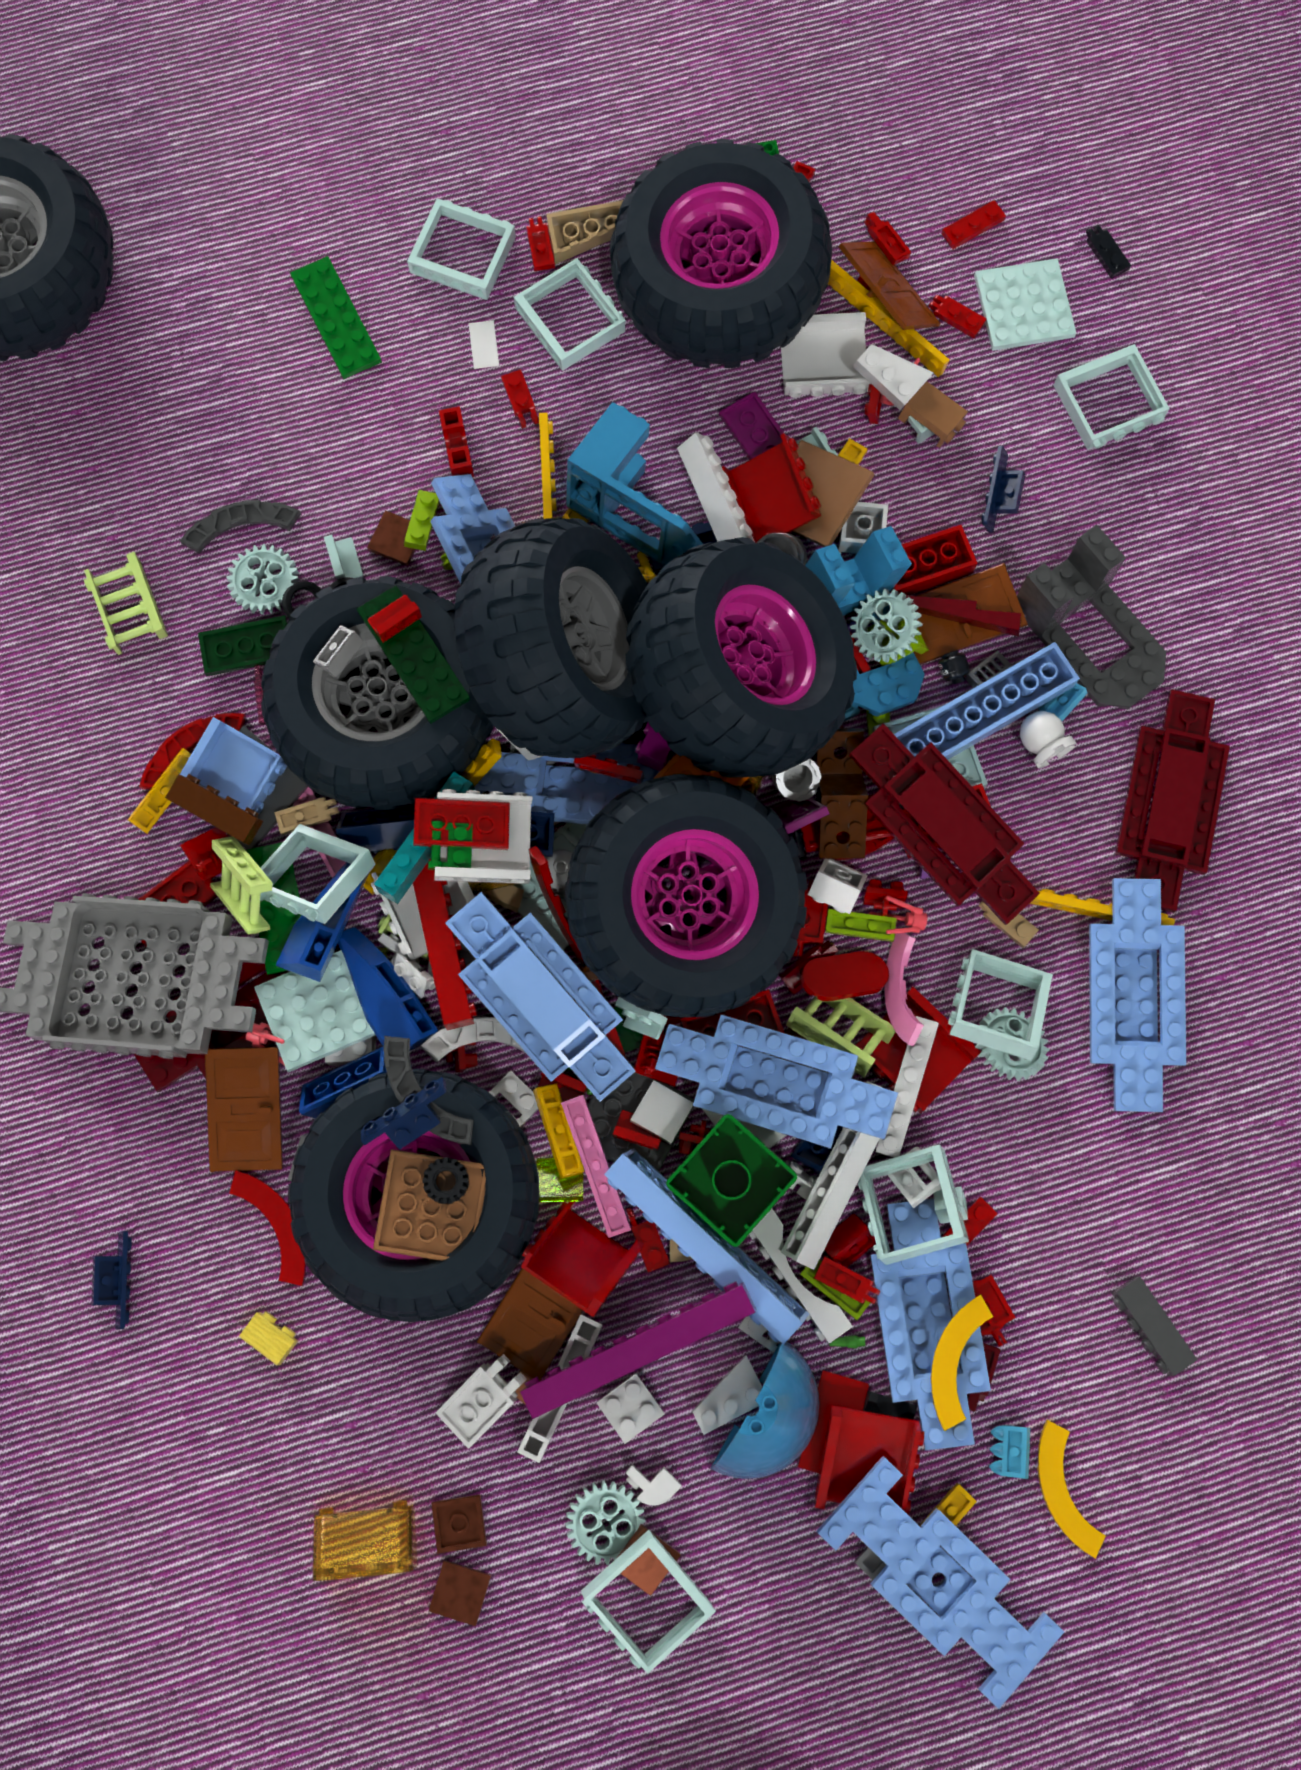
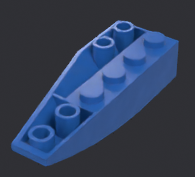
(313, 943)
(383, 995)

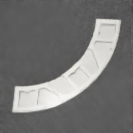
(483, 1030)

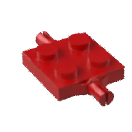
(814, 924)
(998, 1307)

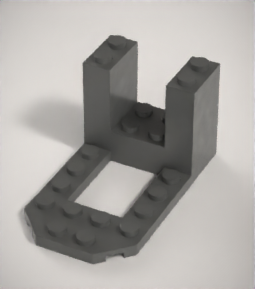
(1083, 578)

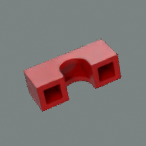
(456, 441)

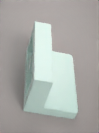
(343, 557)

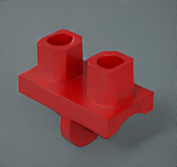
(876, 895)
(462, 1060)
(687, 1141)

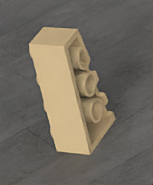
(581, 229)

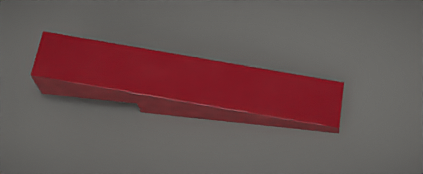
(966, 612)

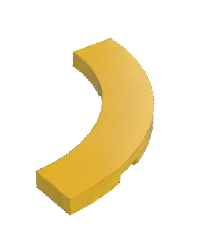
(947, 1357)
(1056, 1494)

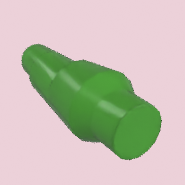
(849, 1342)

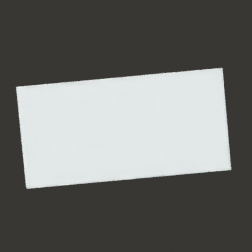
(483, 344)

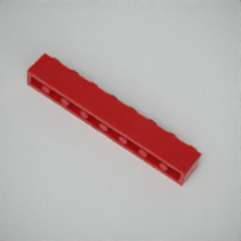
(443, 951)

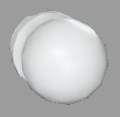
(1044, 735)
(799, 781)

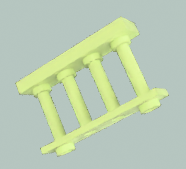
(147, 606)
(244, 874)
(815, 1031)

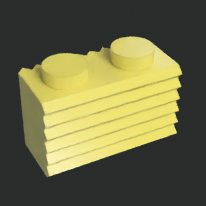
(269, 1338)

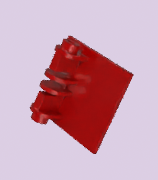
(202, 856)
(647, 1060)

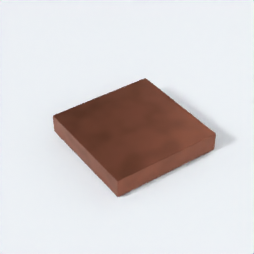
(390, 537)
(459, 1523)
(647, 1569)
(459, 1593)

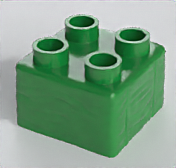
(731, 1180)

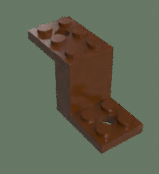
(844, 795)

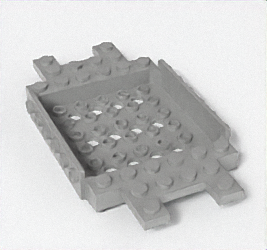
(57, 969)

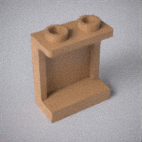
(935, 412)

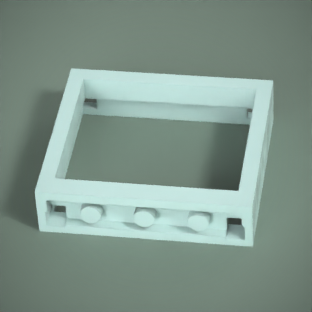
(451, 277)
(549, 284)
(1130, 356)
(290, 850)
(1011, 972)
(871, 1206)
(677, 1634)

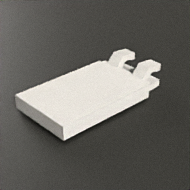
(480, 1401)

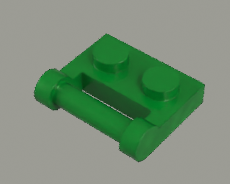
(457, 856)

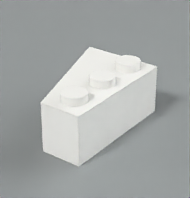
(891, 374)
(729, 1398)

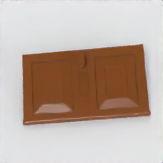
(889, 285)
(992, 592)
(243, 1109)
(530, 1325)

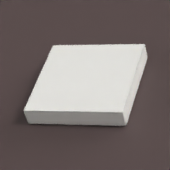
(662, 1112)

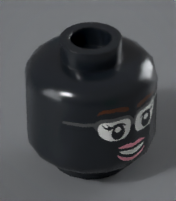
(954, 666)

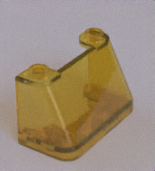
(364, 1542)

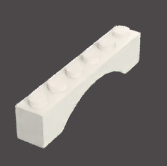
(908, 1086)
(827, 1317)
(543, 1427)

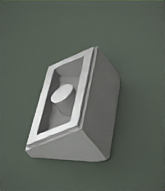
(338, 651)

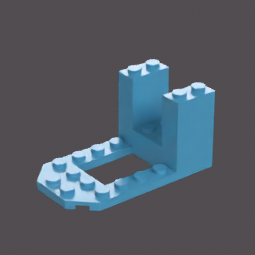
(603, 478)
(875, 567)

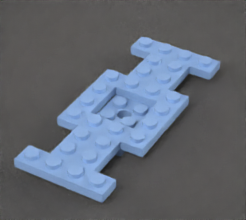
(963, 1603)

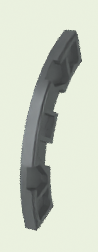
(236, 515)
(404, 1084)

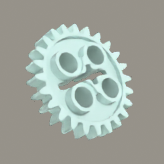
(244, 575)
(899, 610)
(1018, 1067)
(593, 1504)

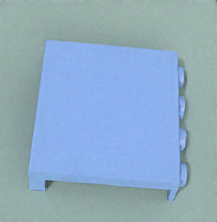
(235, 765)

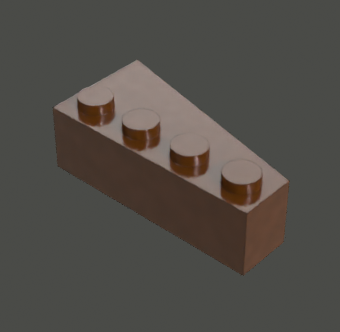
(214, 809)

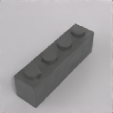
(1153, 1326)

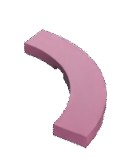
(900, 1016)

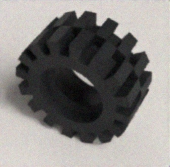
(435, 1169)

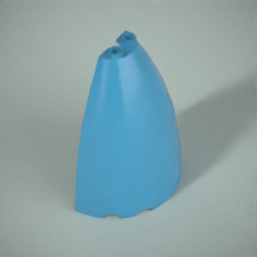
(782, 1424)

